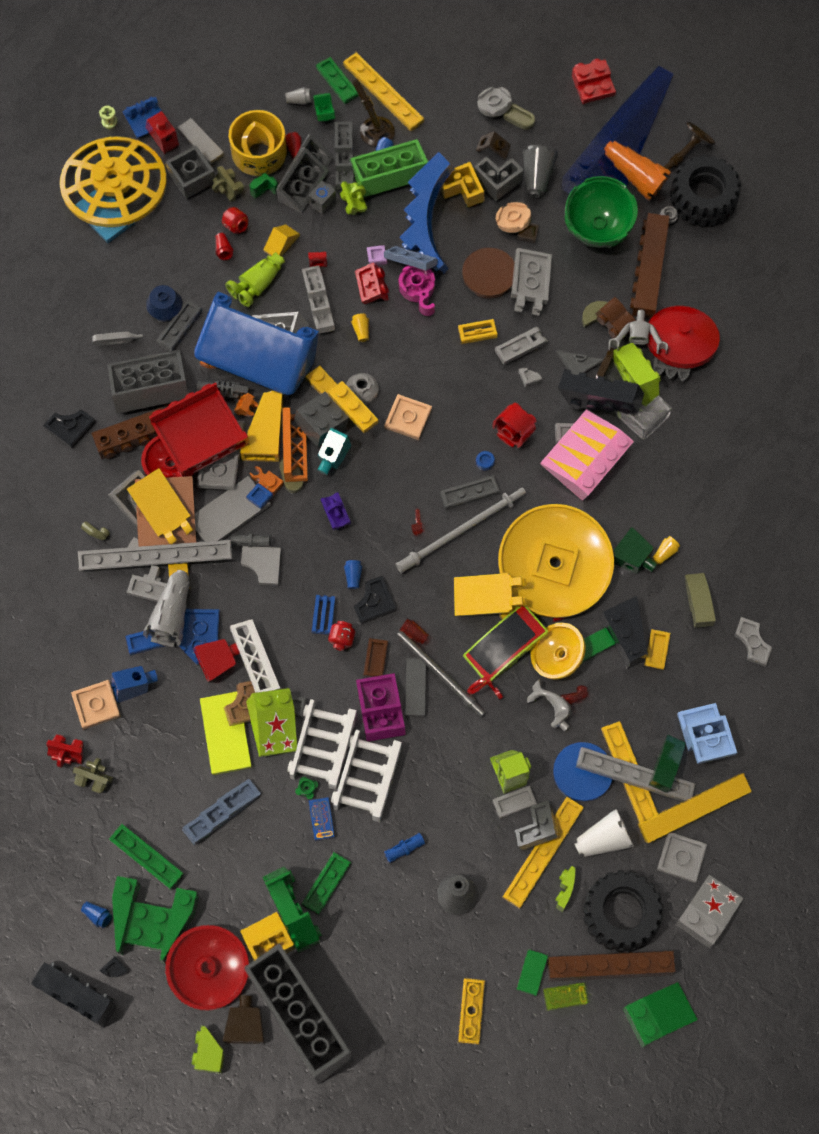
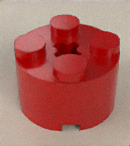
(514, 425)

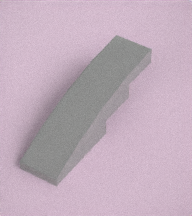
(318, 299)

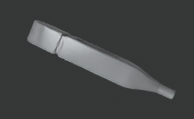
(114, 338)

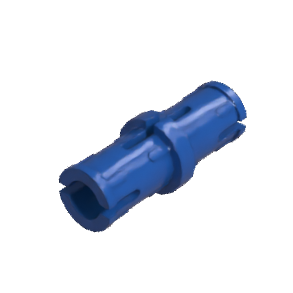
(404, 847)

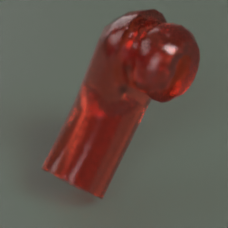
(576, 696)

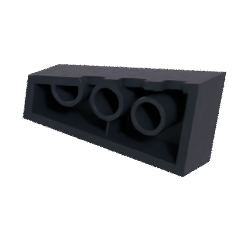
(600, 393)
(74, 994)

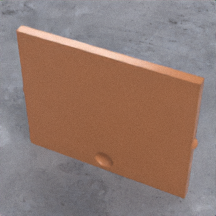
(184, 490)

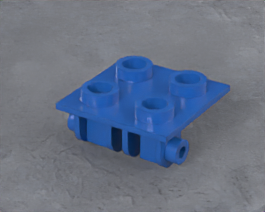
(139, 114)

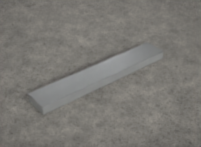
(630, 774)

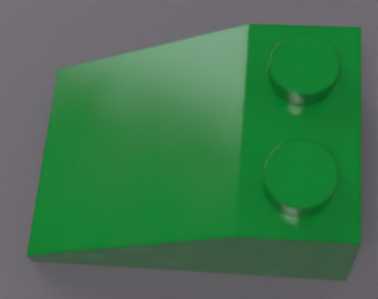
(659, 1014)

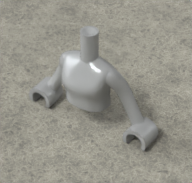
(639, 333)

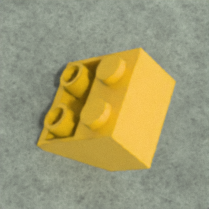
(266, 935)

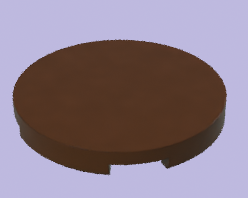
(488, 272)

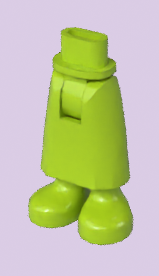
(256, 279)

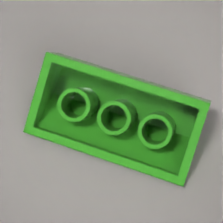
(388, 167)

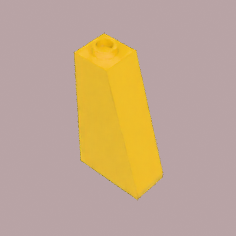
(265, 430)

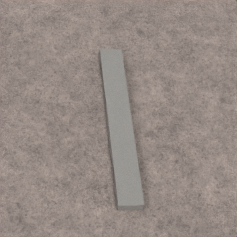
(155, 555)

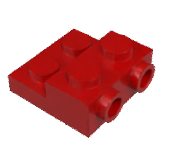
(593, 81)

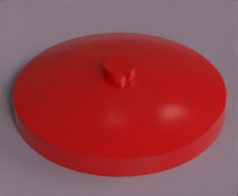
(689, 335)
(206, 967)

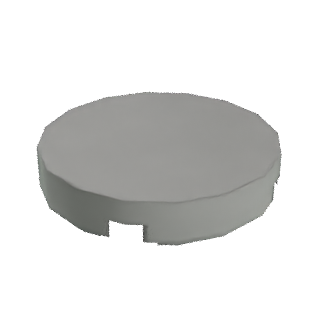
(494, 101)

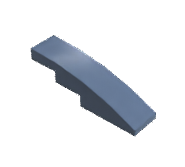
(221, 812)

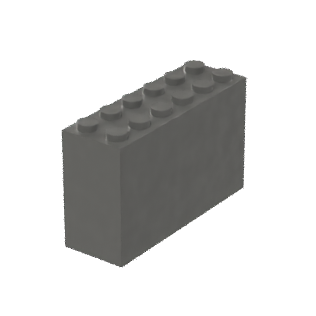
(298, 1014)

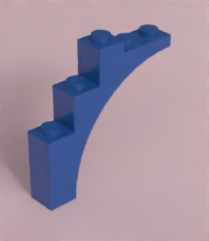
(425, 187)

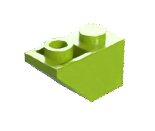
(209, 1053)

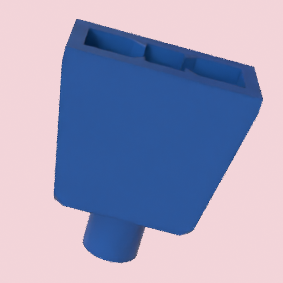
(131, 683)

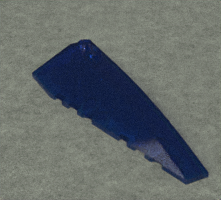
(627, 126)

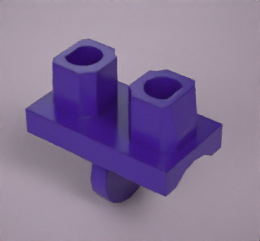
(335, 511)

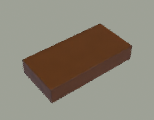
(375, 658)

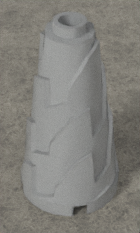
(167, 618)

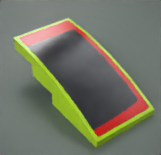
(505, 643)

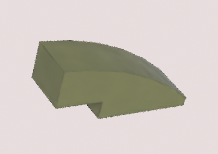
(700, 600)

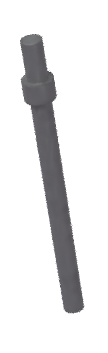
(468, 700)

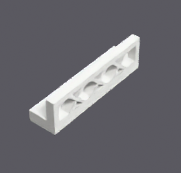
(259, 656)

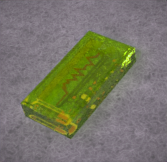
(565, 996)

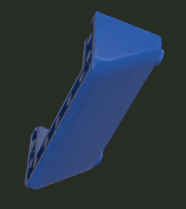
(255, 347)

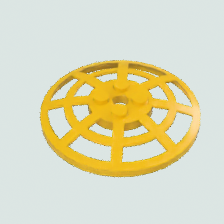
(116, 186)

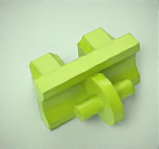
(354, 196)

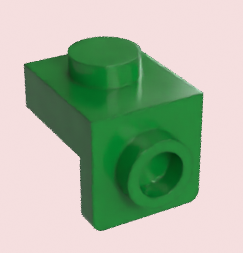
(324, 107)
(261, 184)

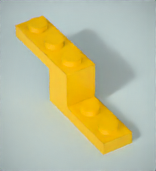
(344, 398)

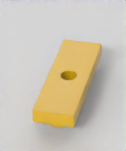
(470, 1024)

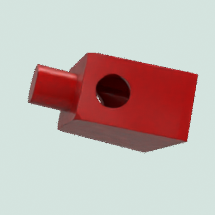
(160, 130)
(215, 657)

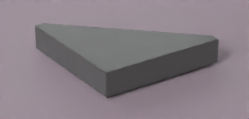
(578, 362)

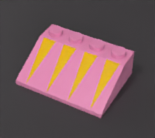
(586, 453)

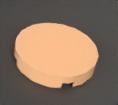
(513, 217)

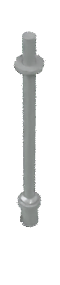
(415, 557)

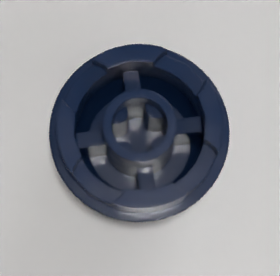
(164, 303)

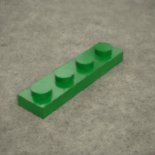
(146, 856)

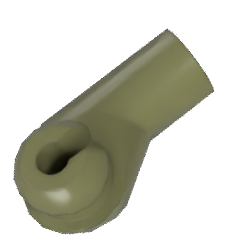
(92, 531)

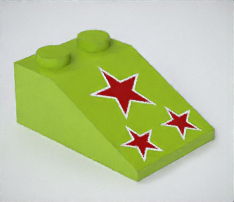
(273, 721)

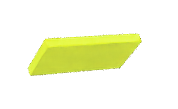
(225, 743)

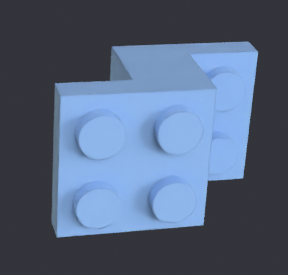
(706, 733)

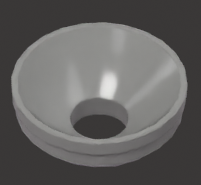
(367, 394)

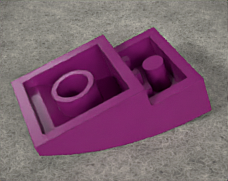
(380, 707)

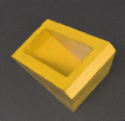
(280, 240)

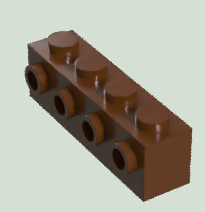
(124, 436)

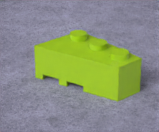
(637, 370)
(511, 770)

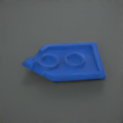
(199, 628)

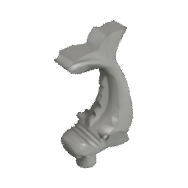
(561, 706)

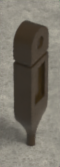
(606, 363)

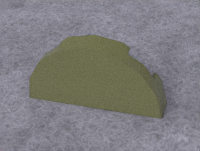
(589, 316)

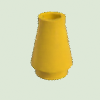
(361, 326)
(666, 550)

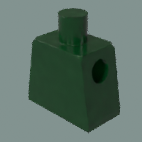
(634, 553)

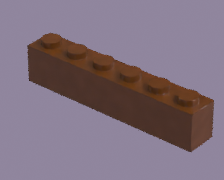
(651, 263)
(611, 966)

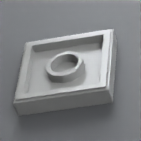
(681, 857)

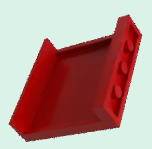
(198, 430)

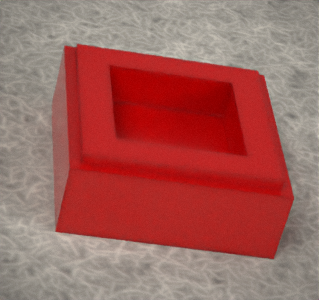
(317, 259)

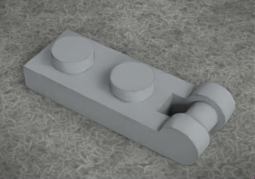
(520, 345)

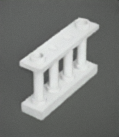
(338, 758)
(380, 789)

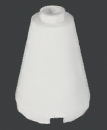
(604, 836)

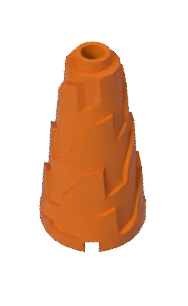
(639, 170)

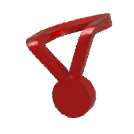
(471, 690)

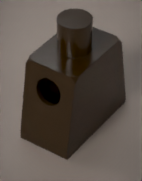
(244, 1024)

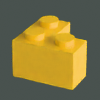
(466, 182)

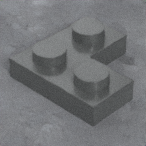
(541, 830)

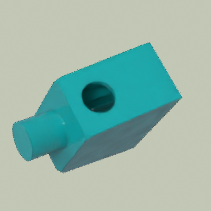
(335, 444)

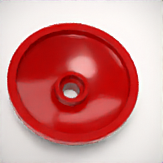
(155, 457)

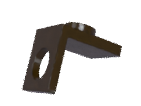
(495, 143)

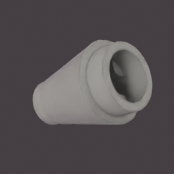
(299, 96)

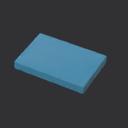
(106, 233)

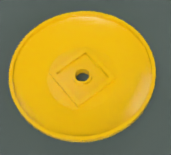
(562, 534)

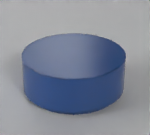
(485, 460)

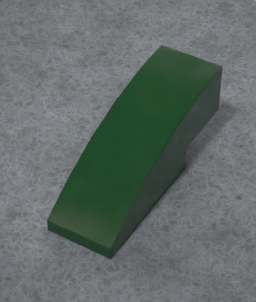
(667, 764)

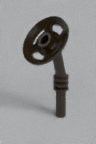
(377, 121)
(698, 136)

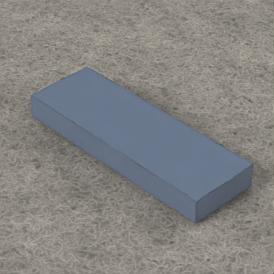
(410, 258)

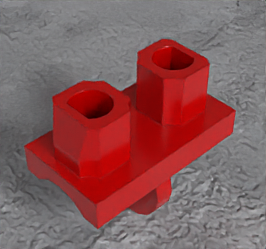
(63, 752)

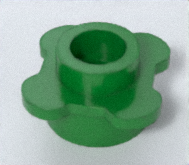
(304, 782)

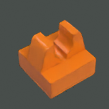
(243, 404)

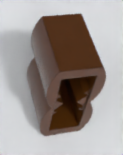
(614, 317)

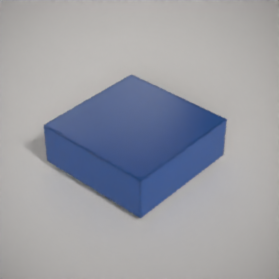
(259, 496)

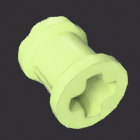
(105, 117)

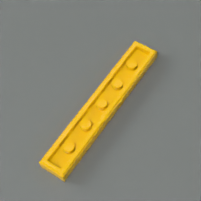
(383, 91)
(620, 749)
(694, 808)
(542, 854)

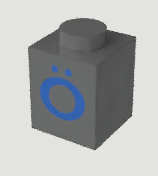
(322, 197)

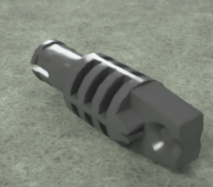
(227, 388)

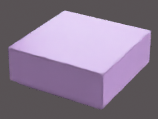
(376, 255)

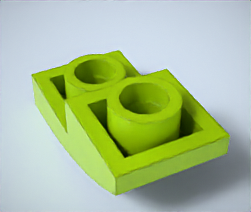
(567, 884)

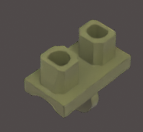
(224, 183)
(83, 774)

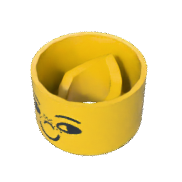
(257, 128)

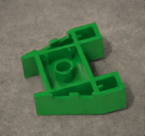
(148, 924)
(299, 925)

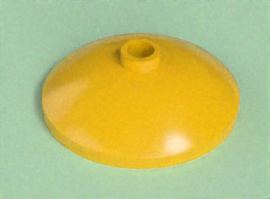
(548, 652)

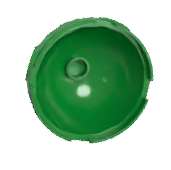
(600, 212)

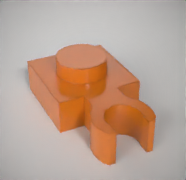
(268, 480)

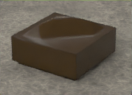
(529, 233)

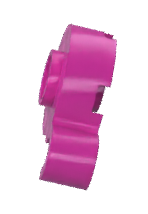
(418, 292)

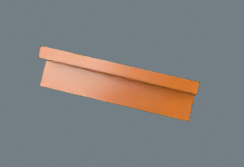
(288, 451)

